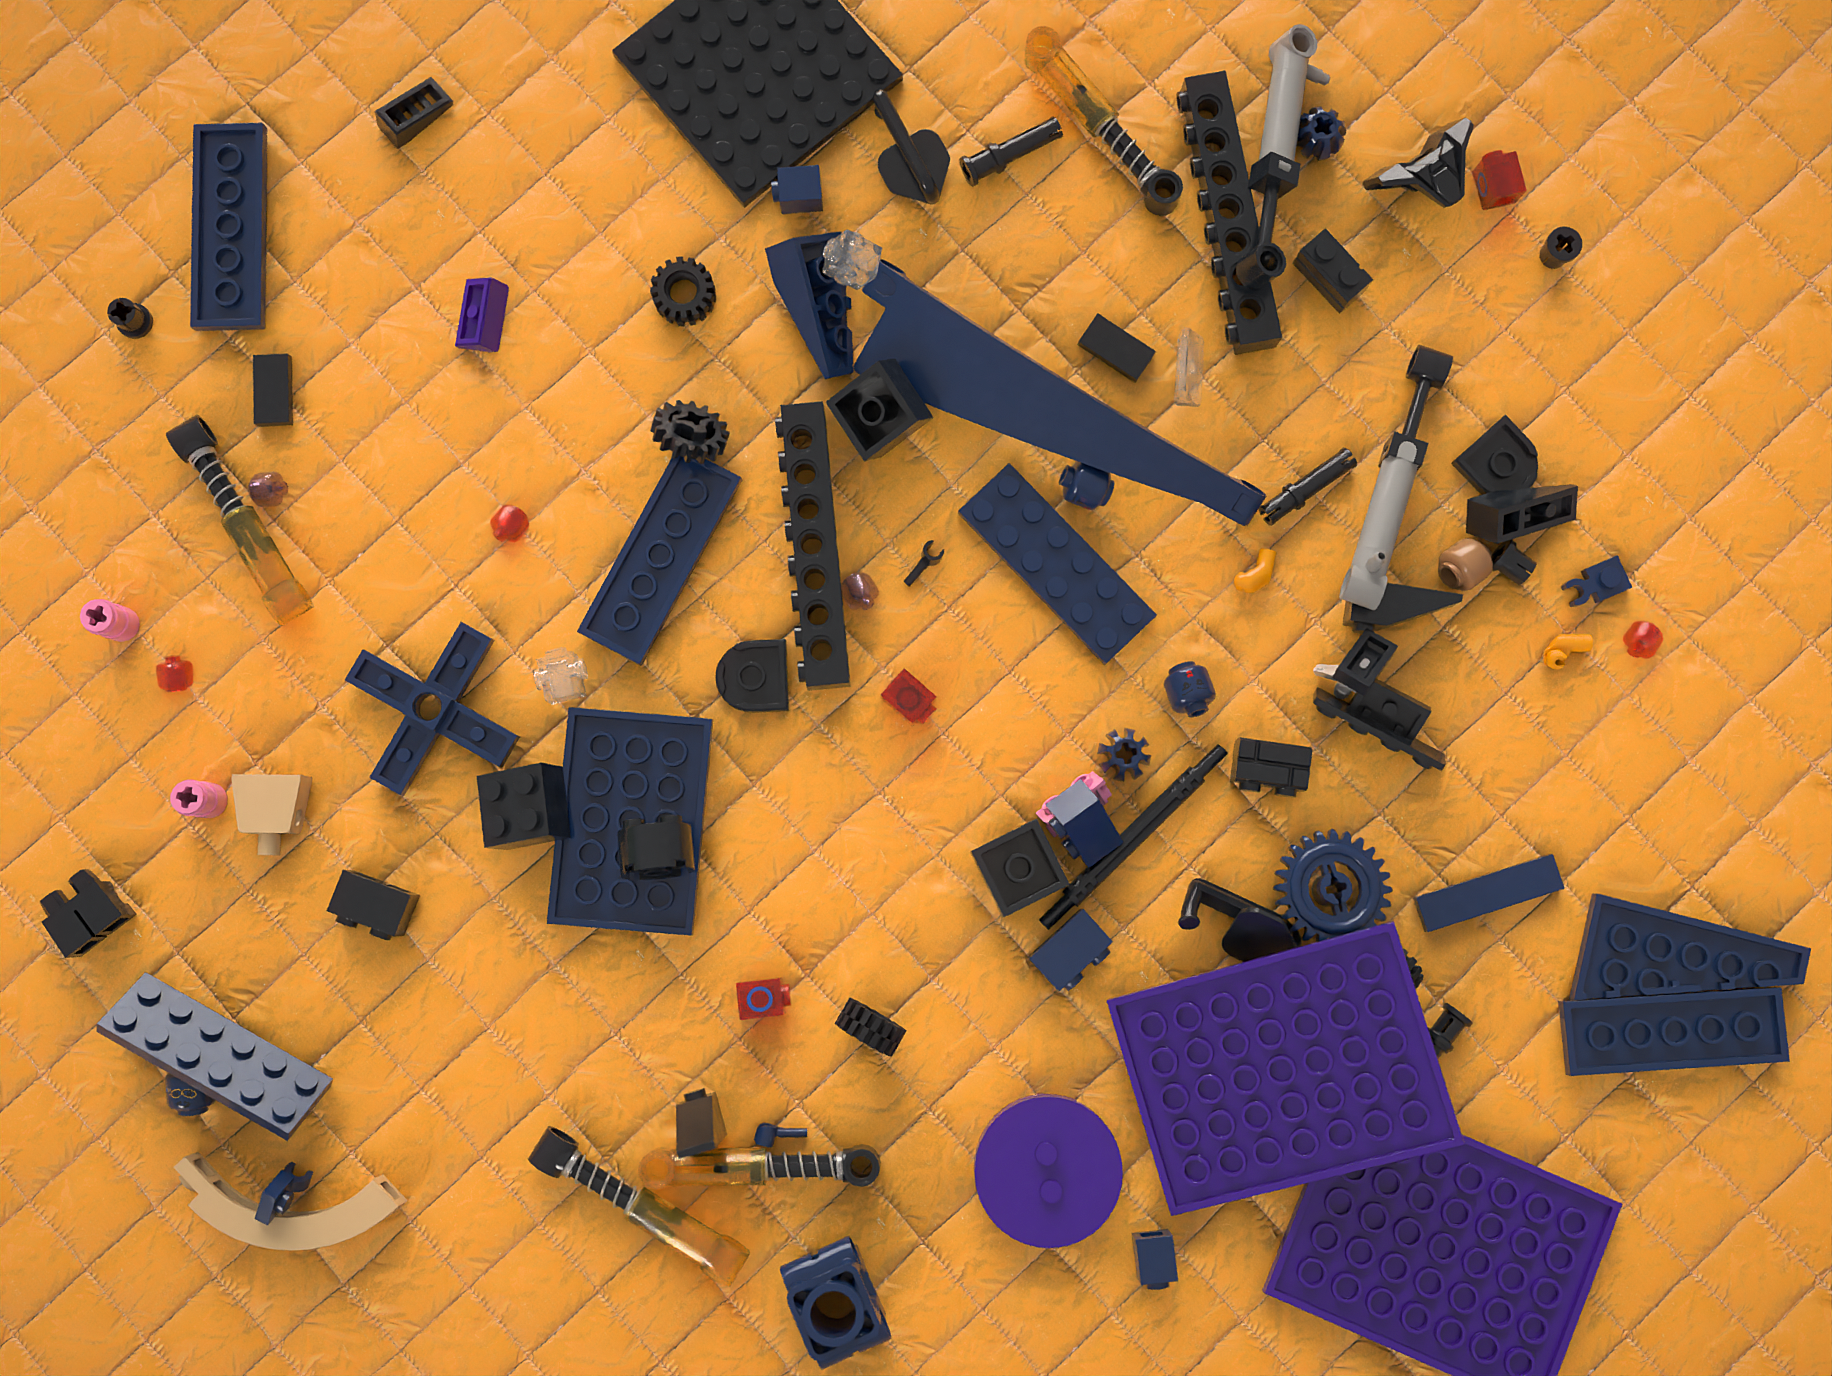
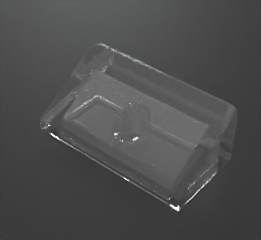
(1189, 368)

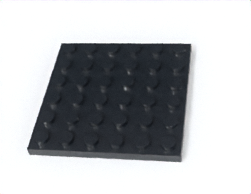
(756, 80)

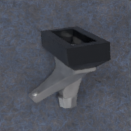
(1360, 665)

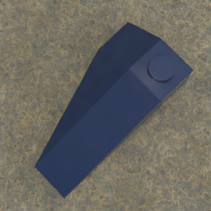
(814, 301)

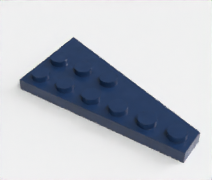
(1654, 952)

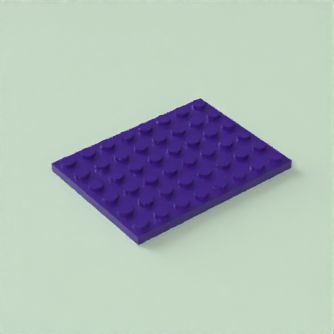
(1285, 1070)
(1449, 1258)

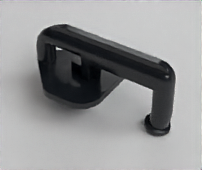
(916, 162)
(1253, 931)

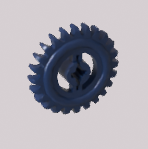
(1324, 854)

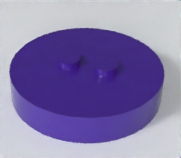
(1047, 1171)

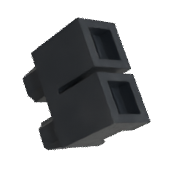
(87, 917)

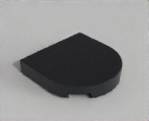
(1499, 459)
(755, 676)

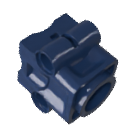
(842, 1270)

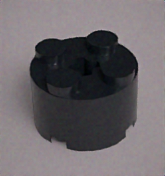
(655, 848)

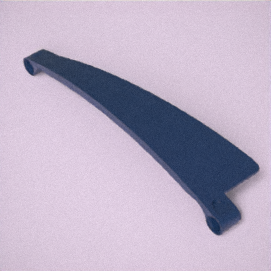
(999, 387)

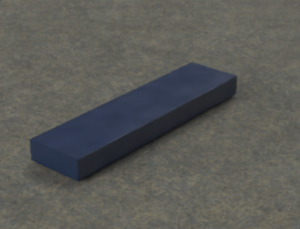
(1488, 893)

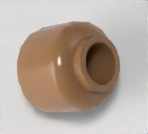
(1465, 564)

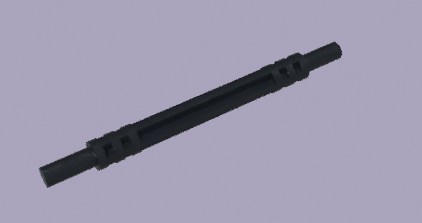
(1134, 836)

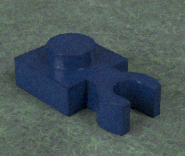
(1600, 581)

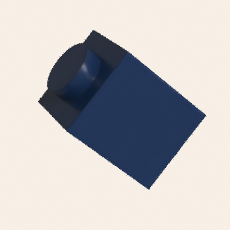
(798, 189)
(1155, 1258)

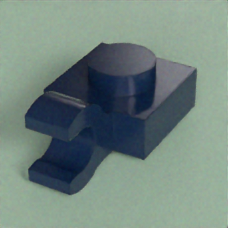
(279, 1193)

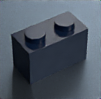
(1083, 823)
(1071, 950)

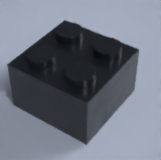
(879, 409)
(523, 806)
(1019, 868)

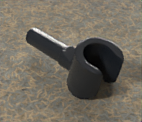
(925, 561)

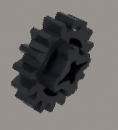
(689, 431)

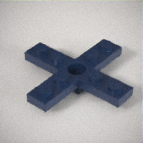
(455, 721)

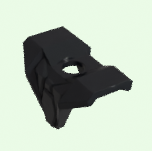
(1435, 171)

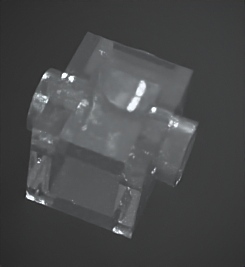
(851, 259)
(560, 675)

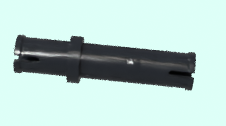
(1294, 495)

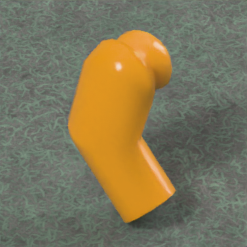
(1260, 575)
(1563, 645)

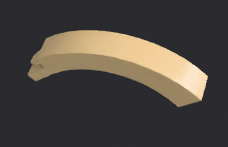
(306, 1230)

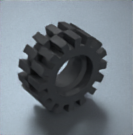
(683, 271)
(870, 1027)

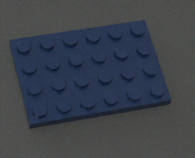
(620, 771)

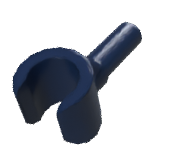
(767, 1132)

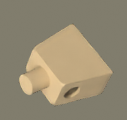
(270, 807)

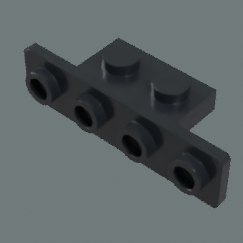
(1388, 716)

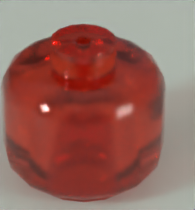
(509, 523)
(1643, 639)
(174, 674)

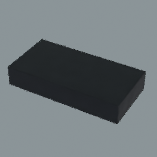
(1116, 348)
(272, 390)

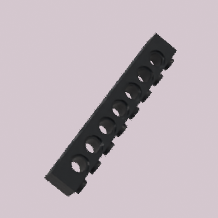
(1213, 94)
(810, 421)

